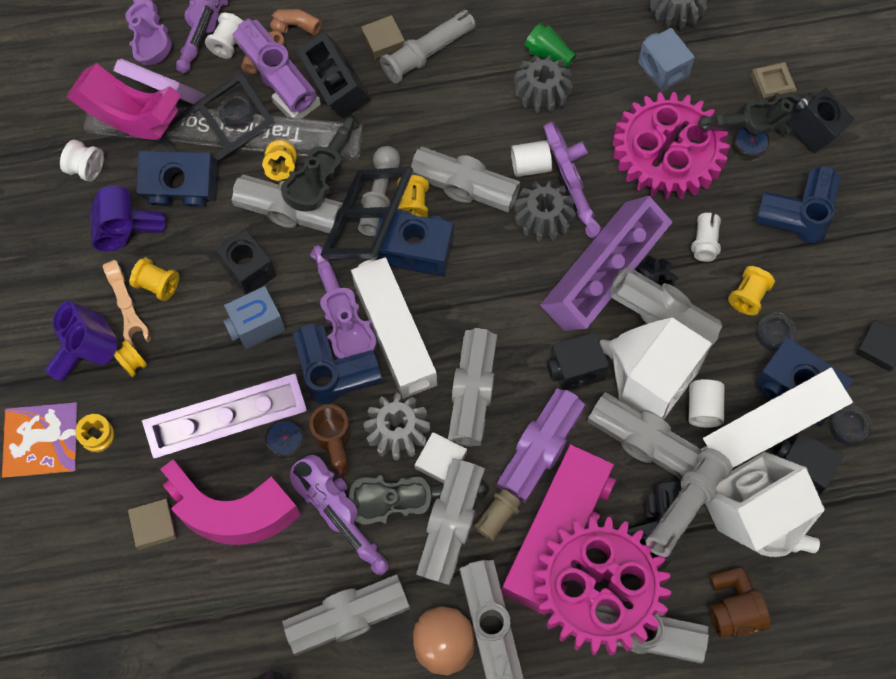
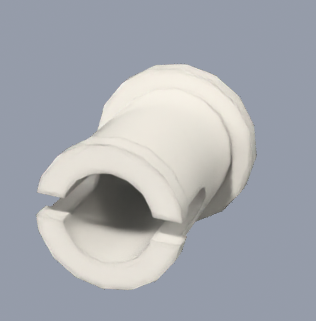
(706, 243)

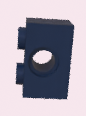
(158, 167)
(428, 255)
(794, 363)

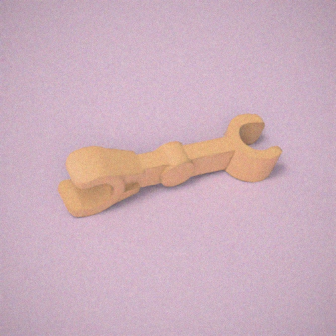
(131, 321)

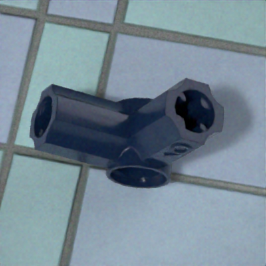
(796, 214)
(346, 373)

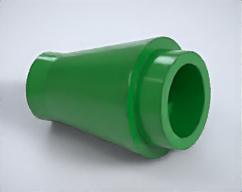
(545, 41)

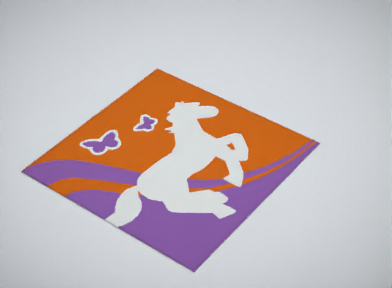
(39, 440)

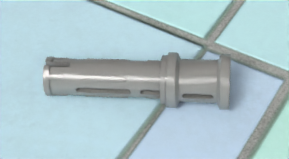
(415, 52)
(697, 489)

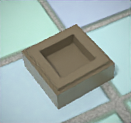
(382, 36)
(772, 80)
(152, 524)

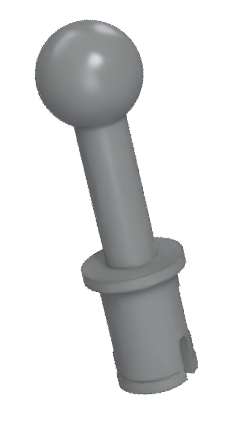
(383, 158)

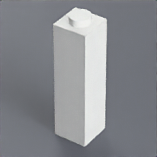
(394, 327)
(780, 418)

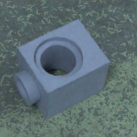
(666, 59)

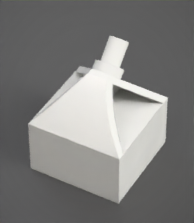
(656, 364)
(768, 506)

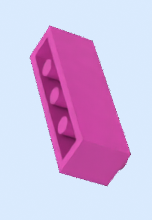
(570, 498)

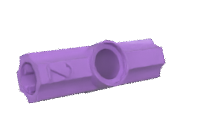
(284, 77)
(541, 444)

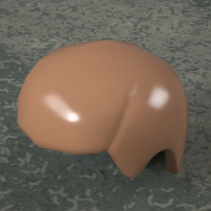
(443, 640)

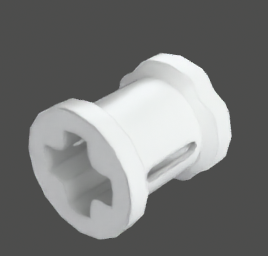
(222, 41)

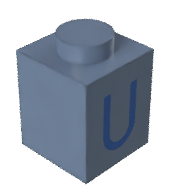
(253, 318)

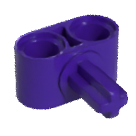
(114, 219)
(83, 336)

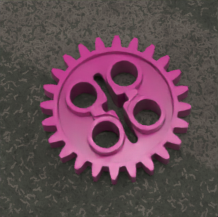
(644, 129)
(578, 614)

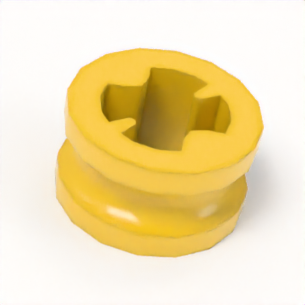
(129, 358)
(92, 443)

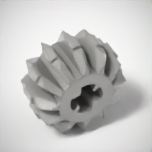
(400, 438)

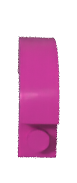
(122, 106)
(230, 522)

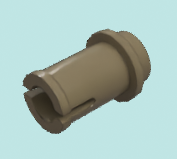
(497, 514)

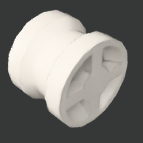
(81, 160)

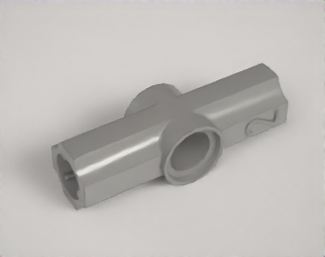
(465, 179)
(266, 199)
(662, 302)
(472, 387)
(644, 436)
(450, 521)
(484, 600)
(345, 615)
(671, 638)

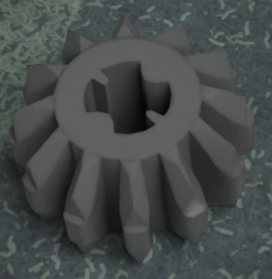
(678, 11)
(543, 84)
(557, 210)

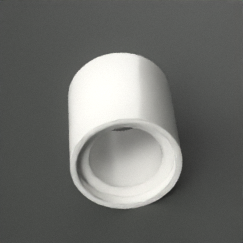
(531, 158)
(706, 403)

